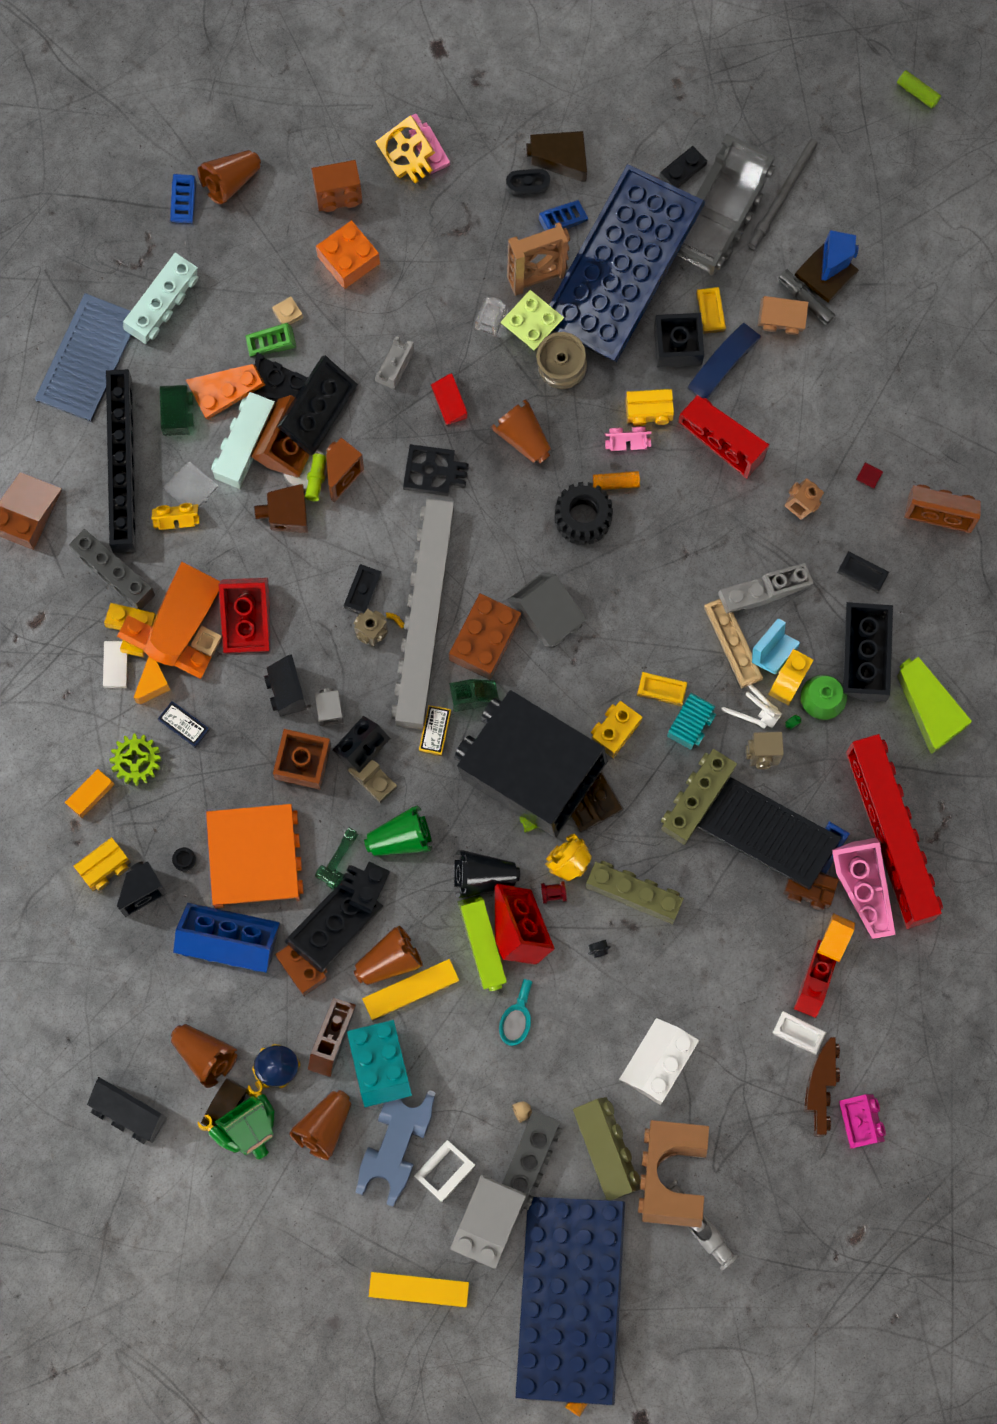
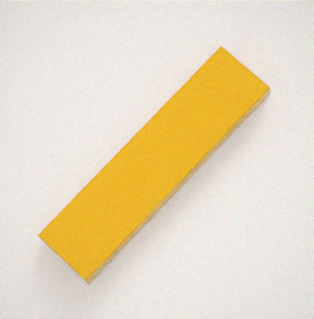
(410, 989)
(418, 1289)

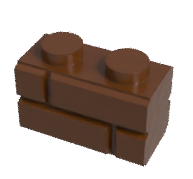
(819, 895)

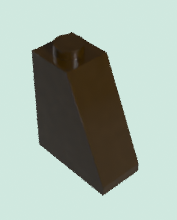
(559, 153)

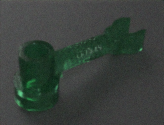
(330, 874)

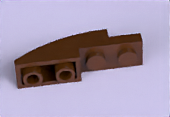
(822, 1076)

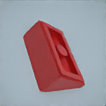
(449, 399)

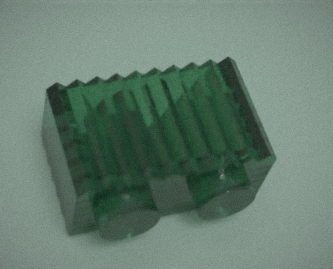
(175, 410)

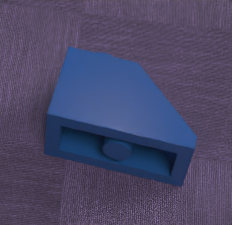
(838, 253)

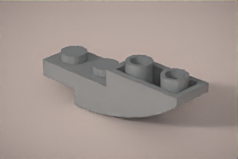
(765, 589)

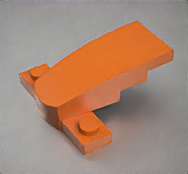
(176, 622)

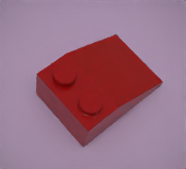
(245, 614)
(520, 926)

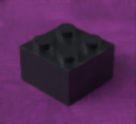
(679, 339)

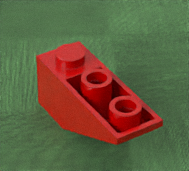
(815, 983)

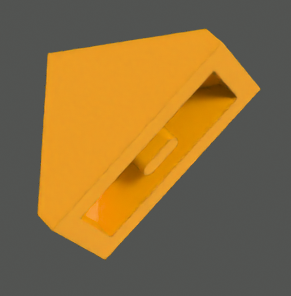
(151, 683)
(836, 937)

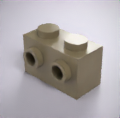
(765, 749)

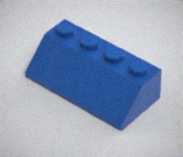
(226, 937)

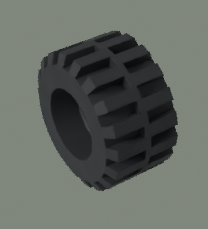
(588, 496)

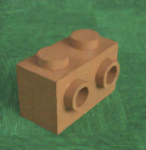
(782, 314)

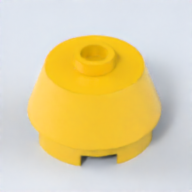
(569, 859)

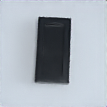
(863, 572)

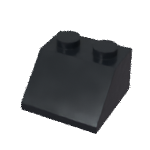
(285, 686)
(139, 888)

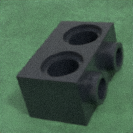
(361, 744)

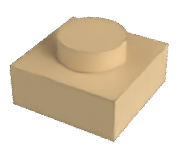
(287, 311)
(206, 641)

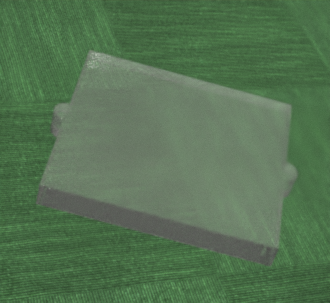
(190, 485)

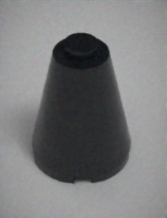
(481, 873)

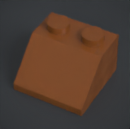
(343, 467)

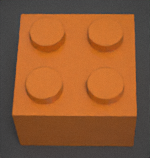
(348, 254)

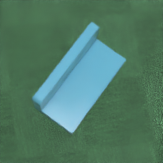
(774, 648)

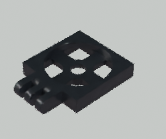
(451, 472)

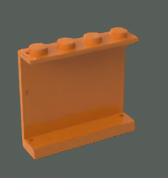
(254, 854)

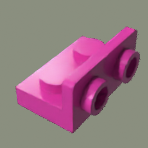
(862, 1120)

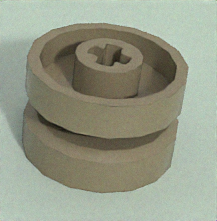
(561, 360)

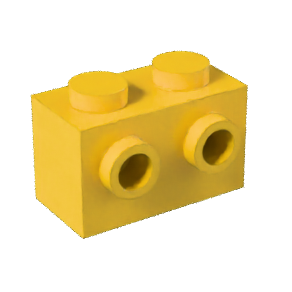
(616, 728)

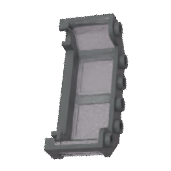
(729, 196)

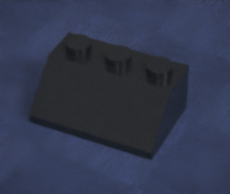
(125, 1111)

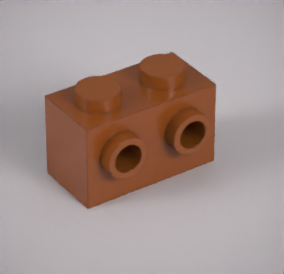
(300, 971)

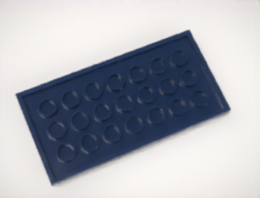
(624, 261)
(570, 1300)

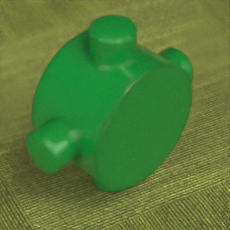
(793, 722)

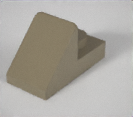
(374, 781)

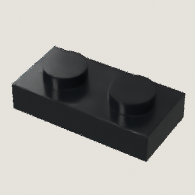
(684, 167)
(362, 589)

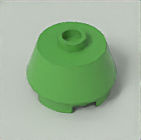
(823, 697)

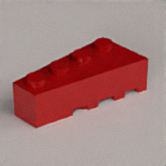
(724, 436)

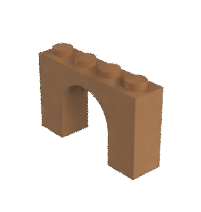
(660, 1203)

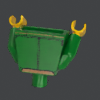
(245, 1126)

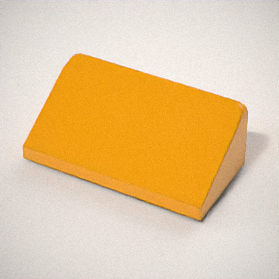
(89, 793)

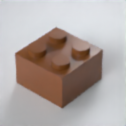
(337, 186)
(302, 759)

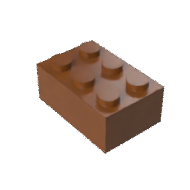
(485, 636)

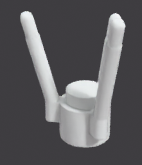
(769, 713)

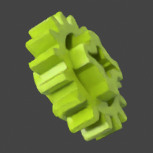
(145, 759)

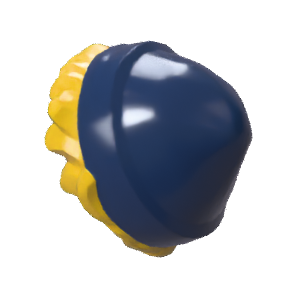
(275, 1066)

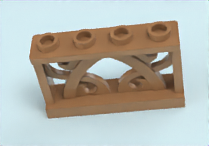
(524, 273)

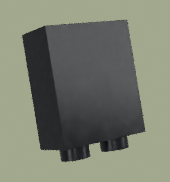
(530, 762)

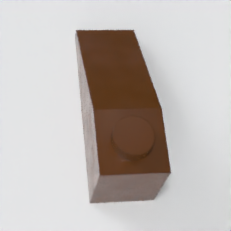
(331, 1037)

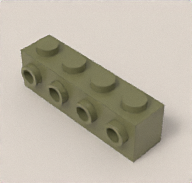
(698, 797)
(633, 892)
(607, 1148)

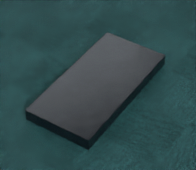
(317, 405)
(330, 928)

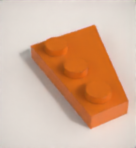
(224, 388)

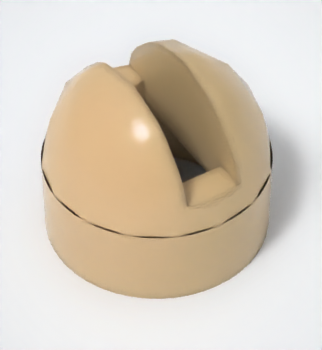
(522, 1111)

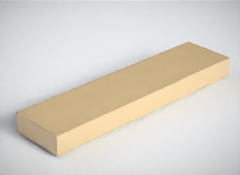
(733, 644)

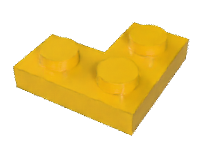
(115, 618)

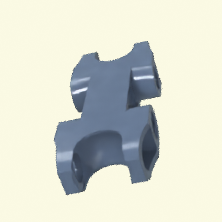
(389, 1161)

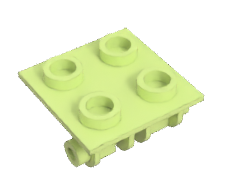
(532, 320)

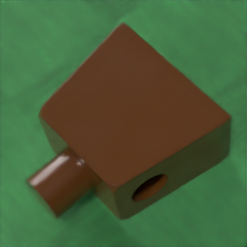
(285, 509)

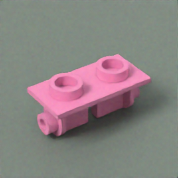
(618, 439)

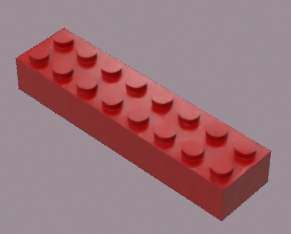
(894, 831)

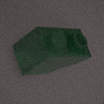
(472, 694)

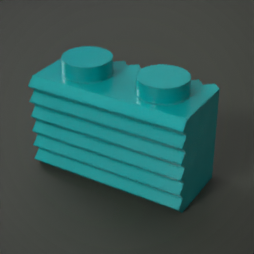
(691, 721)

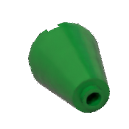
(400, 835)

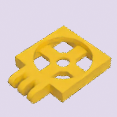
(416, 163)

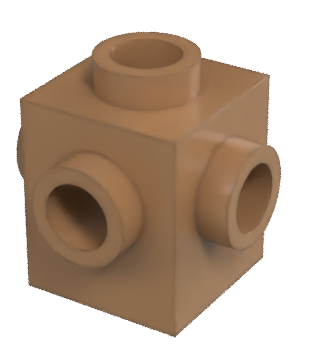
(804, 498)

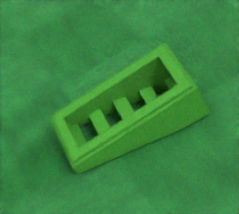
(269, 333)

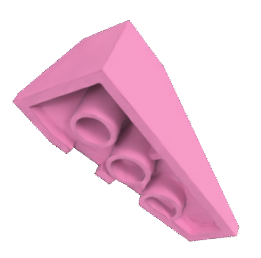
(864, 879)

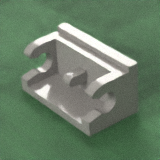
(395, 363)

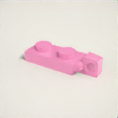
(439, 159)

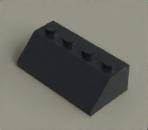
(868, 651)

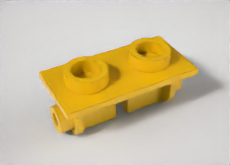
(185, 513)

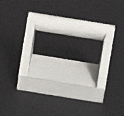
(454, 1181)

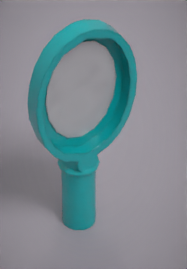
(516, 1019)

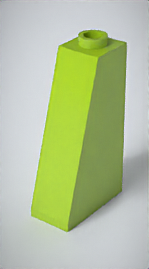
(931, 704)
(482, 942)

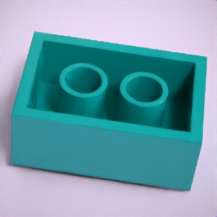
(379, 1063)

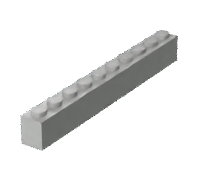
(424, 614)

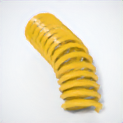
(391, 615)

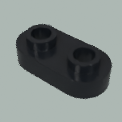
(527, 180)

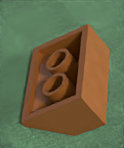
(275, 448)
(943, 508)

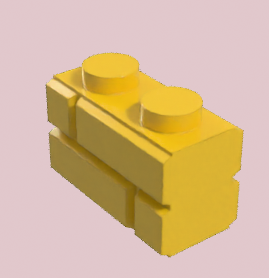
(649, 407)
(102, 865)

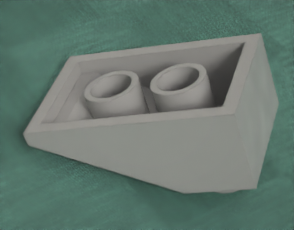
(488, 1221)

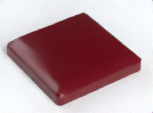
(869, 475)

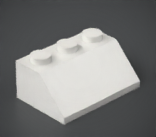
(659, 1060)

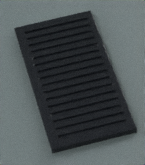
(769, 833)

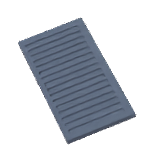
(80, 364)

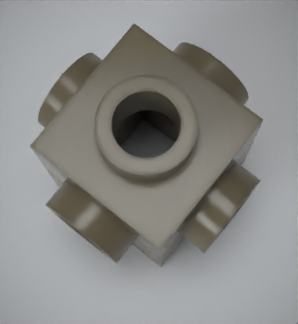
(370, 634)

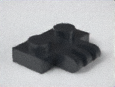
(364, 885)

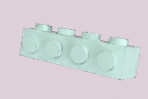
(161, 298)

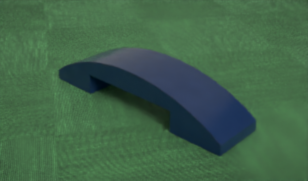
(723, 361)

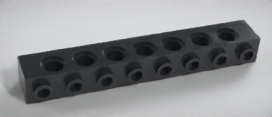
(120, 461)

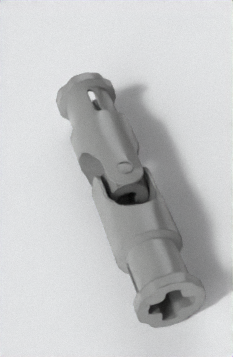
(714, 1244)

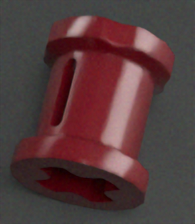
(553, 892)

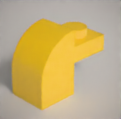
(790, 677)

